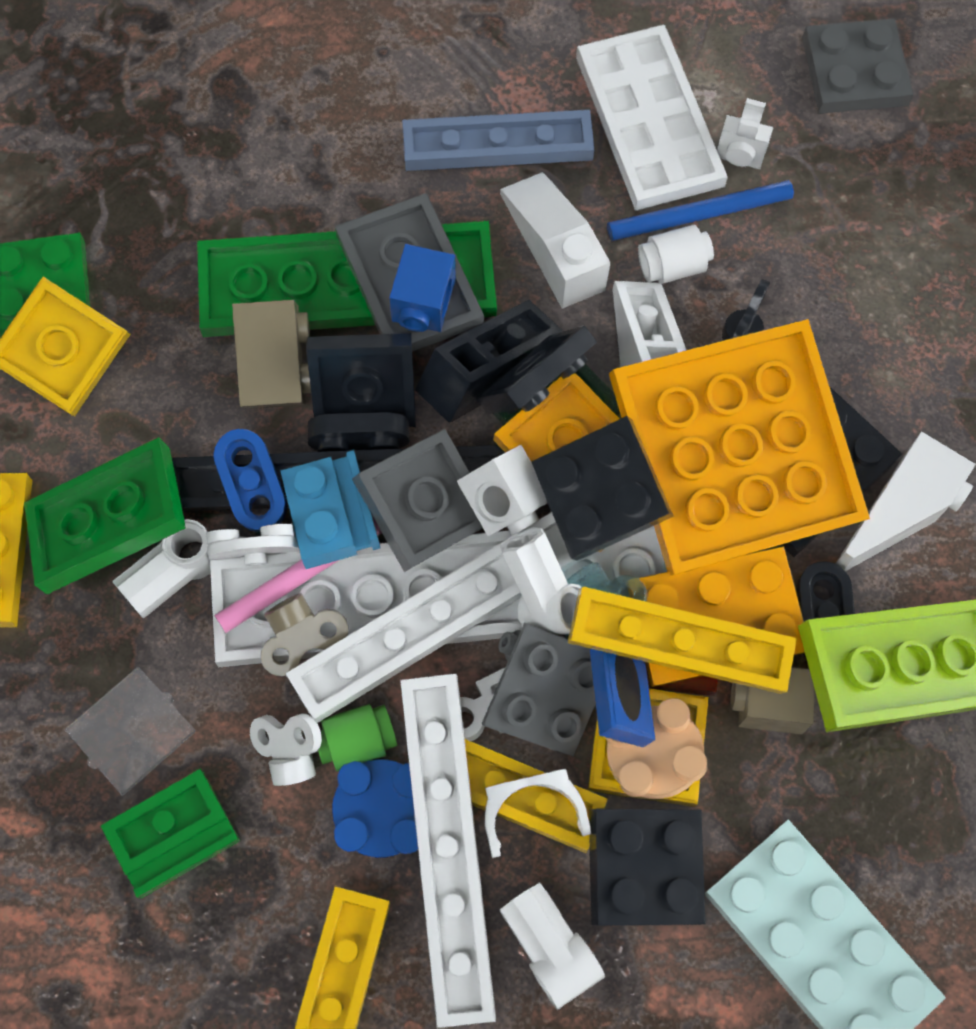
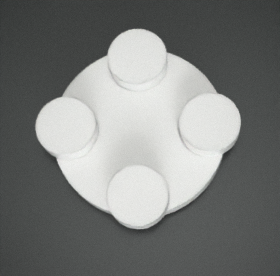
(273, 540)

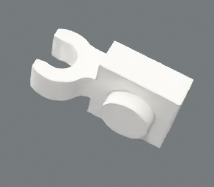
(744, 138)

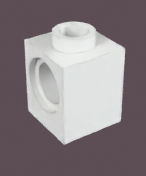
(504, 492)

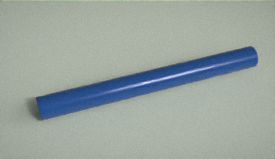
(700, 210)

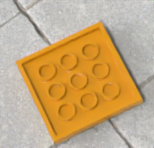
(742, 445)

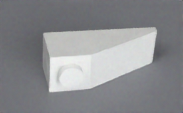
(558, 239)
(644, 322)
(914, 497)

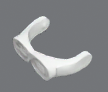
(554, 780)

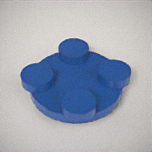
(375, 809)

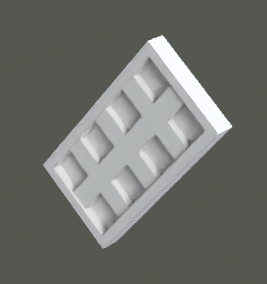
(651, 117)

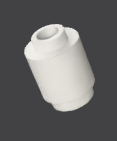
(675, 254)

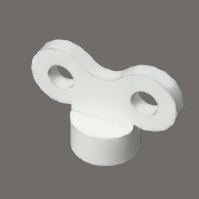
(289, 751)

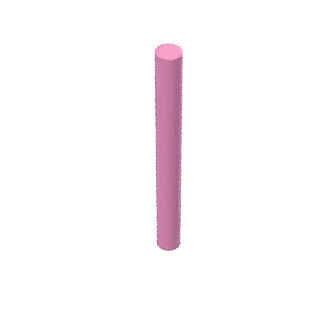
(269, 593)

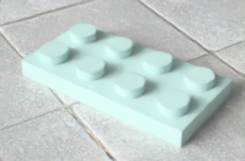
(821, 938)

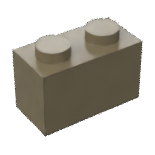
(271, 354)

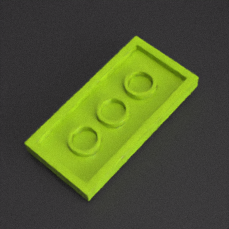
(892, 664)

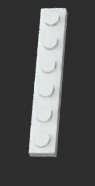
(414, 629)
(448, 851)

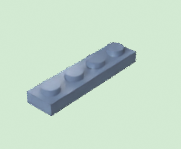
(498, 140)

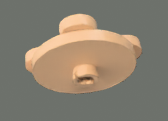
(665, 764)

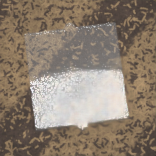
(130, 731)

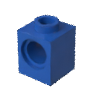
(422, 288)

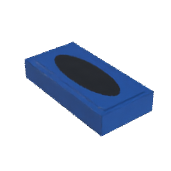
(622, 698)

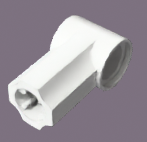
(162, 570)
(546, 595)
(558, 957)

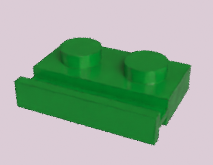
(170, 833)

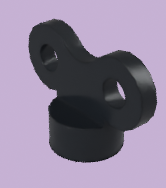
(746, 320)

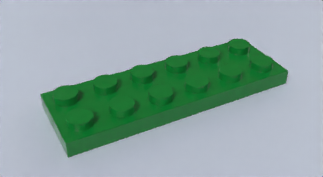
(315, 275)

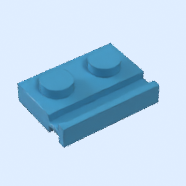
(328, 510)

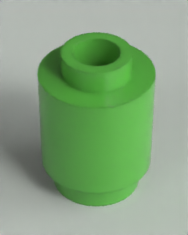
(356, 736)

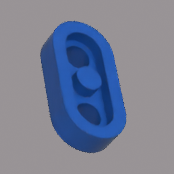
(250, 482)

